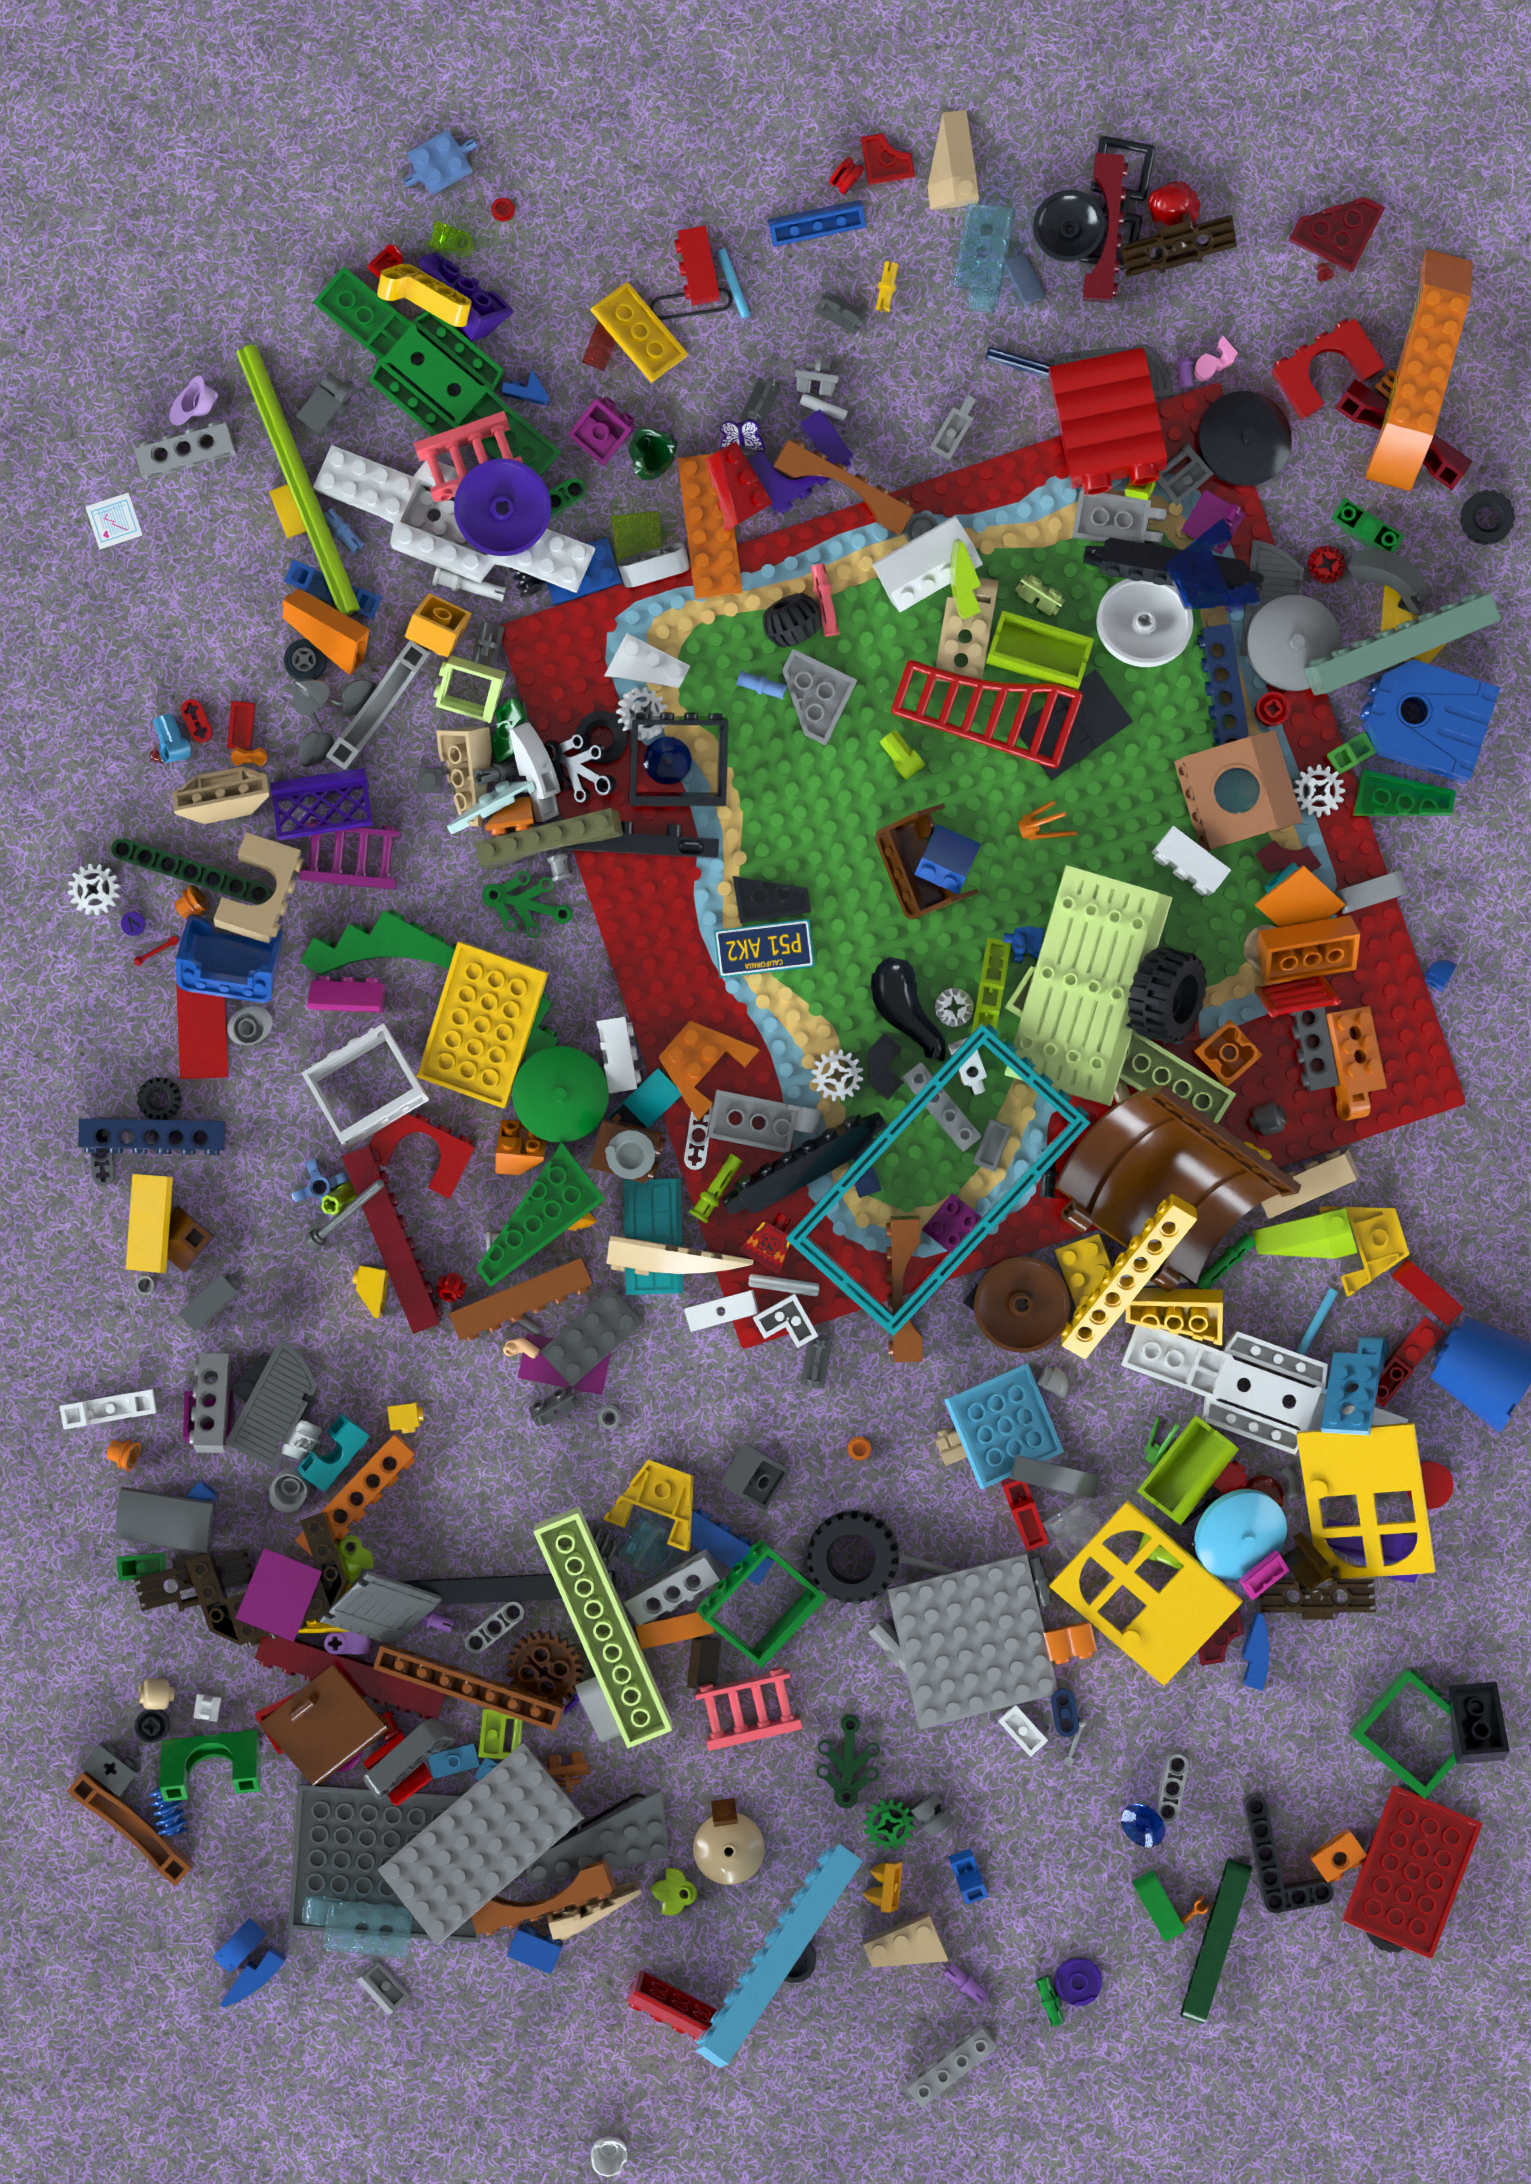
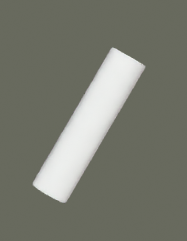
(826, 408)

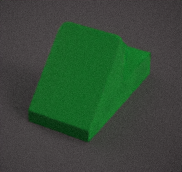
(138, 1565)

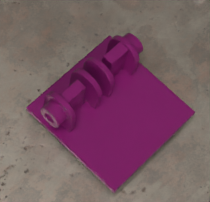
(1208, 512)
(951, 1222)

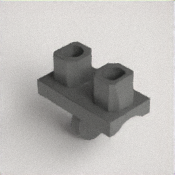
(487, 644)

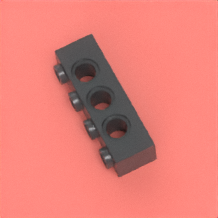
(1323, 1051)

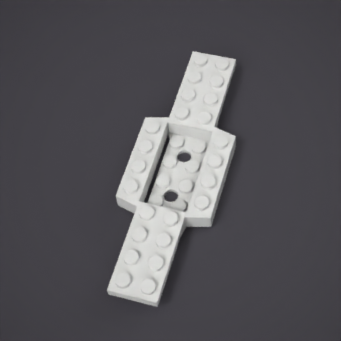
(406, 505)
(1216, 1376)

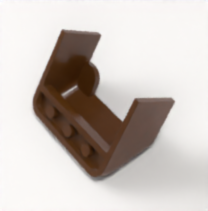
(901, 850)

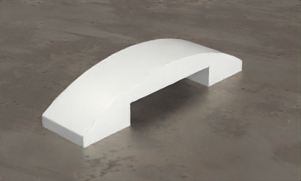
(108, 1409)

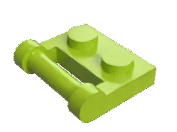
(493, 1734)

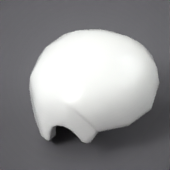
(608, 2156)

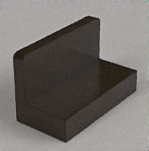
(1307, 1563)
(703, 1662)

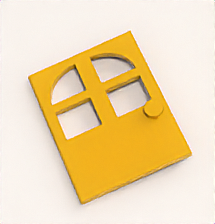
(1364, 1466)
(1174, 1618)

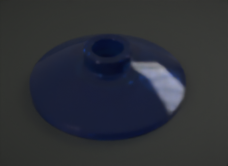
(672, 772)
(1143, 1825)

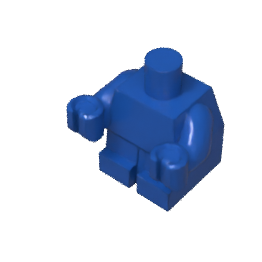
(1025, 940)

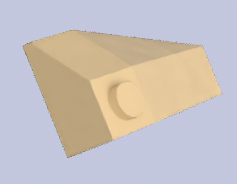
(953, 168)
(465, 752)
(576, 1919)

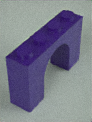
(785, 491)

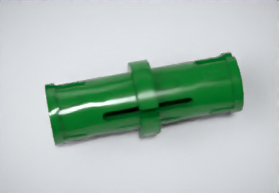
(1050, 2001)

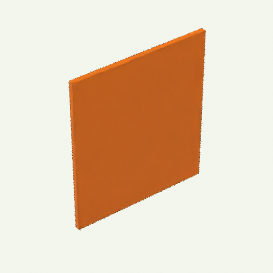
(1300, 900)

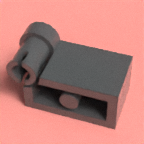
(326, 405)

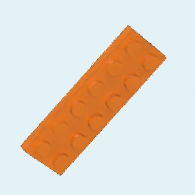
(710, 548)

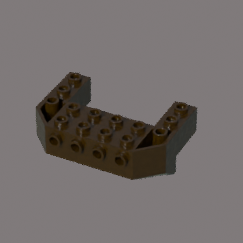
(222, 1611)

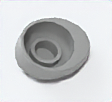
(241, 1022)
(287, 1499)

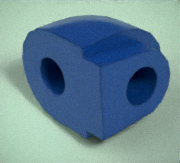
(1439, 974)

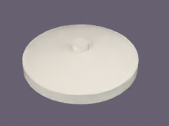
(1143, 623)

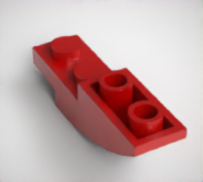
(1406, 1357)

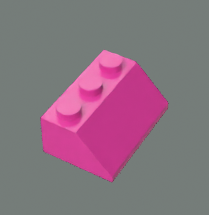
(346, 995)

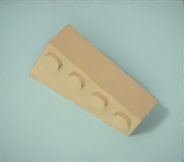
(1315, 1181)

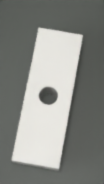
(709, 1313)

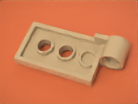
(977, 624)

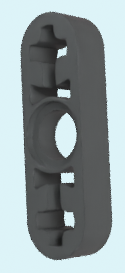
(108, 1168)

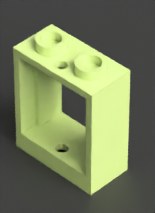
(484, 713)

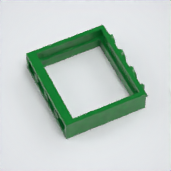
(786, 1625)
(1376, 1709)

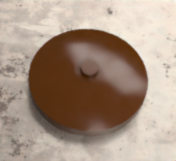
(1021, 1304)

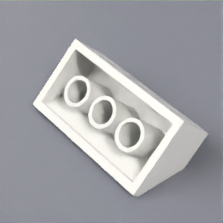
(922, 564)

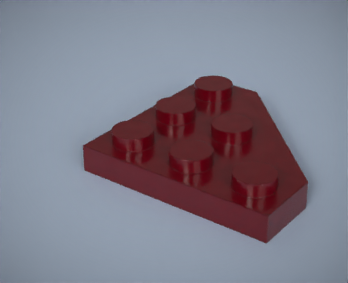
(1339, 231)

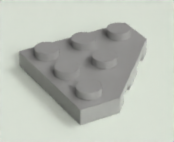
(817, 694)

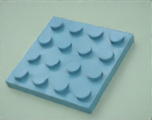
(1003, 1421)

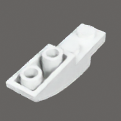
(537, 767)

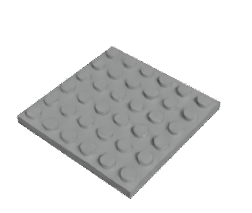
(972, 1640)

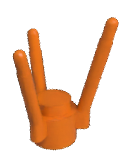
(1029, 827)

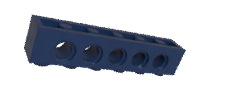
(1223, 637)
(91, 1127)

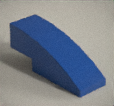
(1257, 1653)
(254, 1977)

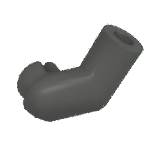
(1294, 1482)

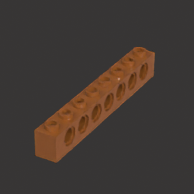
(469, 1686)

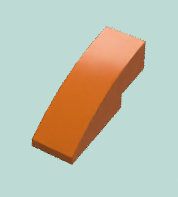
(672, 1629)

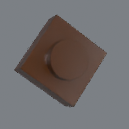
(724, 1812)

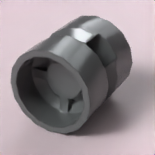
(932, 1814)

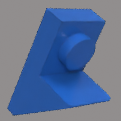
(532, 393)

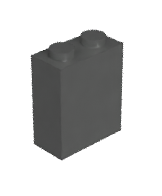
(211, 1301)

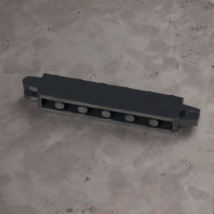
(1148, 563)
(804, 1164)

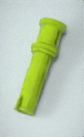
(710, 1198)

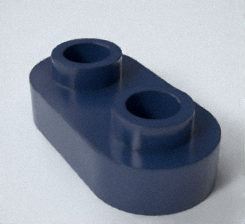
(1064, 1712)

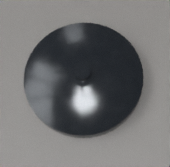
(1244, 439)

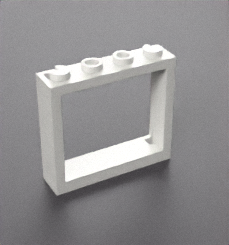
(382, 1116)

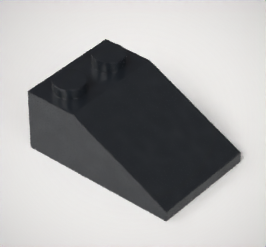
(1477, 1723)

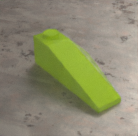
(1315, 1236)

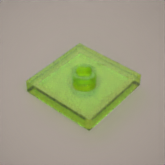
(636, 533)

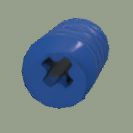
(169, 1814)

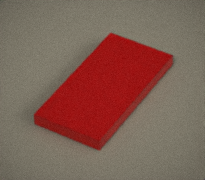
(202, 1035)

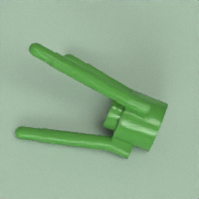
(1156, 1453)

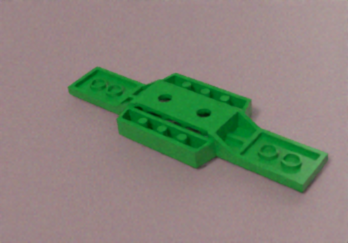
(396, 339)

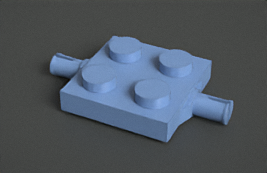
(439, 162)

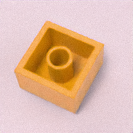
(438, 625)

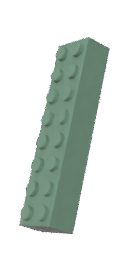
(1398, 645)

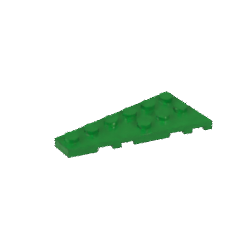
(549, 1208)

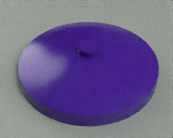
(502, 507)

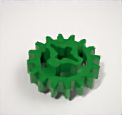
(877, 1827)

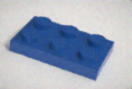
(600, 575)

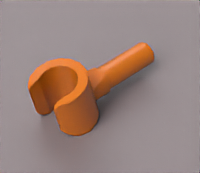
(1198, 1908)

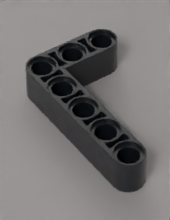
(1272, 1864)

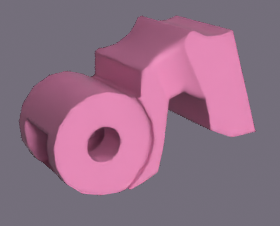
(1208, 364)

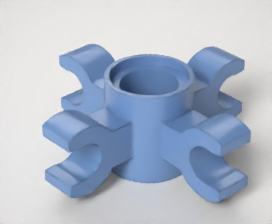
(315, 1174)

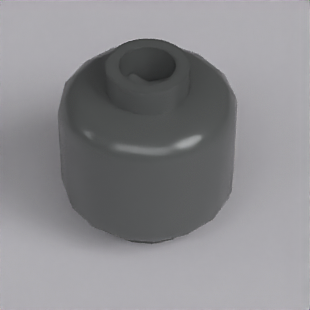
(1268, 1119)

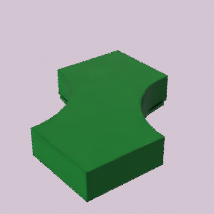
(508, 716)

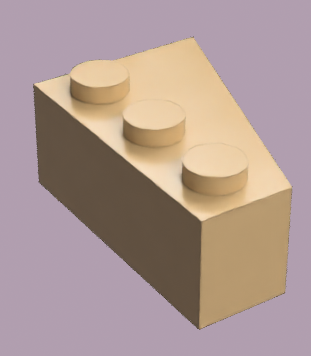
(906, 1943)

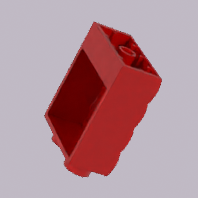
(1108, 420)

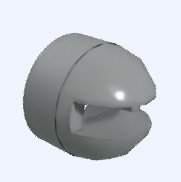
(142, 1284)

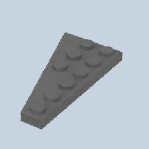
(621, 1837)

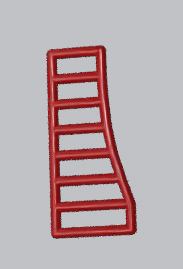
(1003, 689)

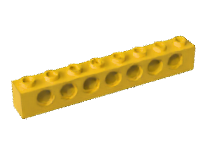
(1085, 1340)

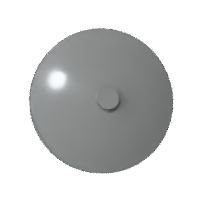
(1287, 637)

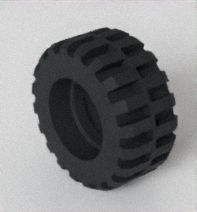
(1167, 994)
(820, 1562)

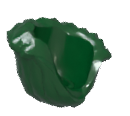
(651, 452)

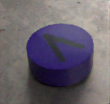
(133, 923)

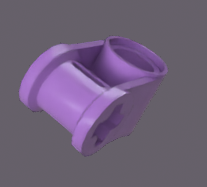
(351, 1643)

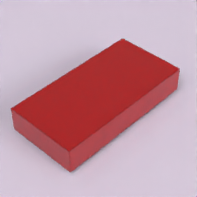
(241, 725)

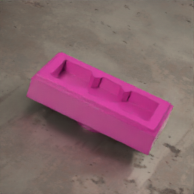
(1264, 1574)

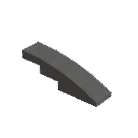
(1054, 1476)

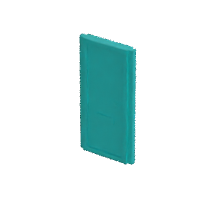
(653, 1215)

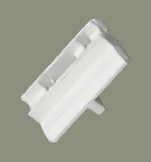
(302, 1440)

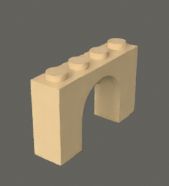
(261, 920)

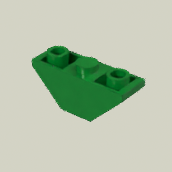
(1366, 527)

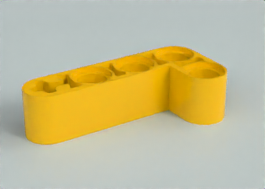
(424, 291)

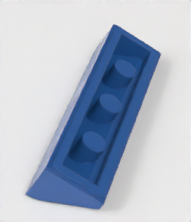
(817, 223)

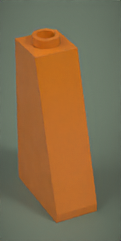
(327, 629)

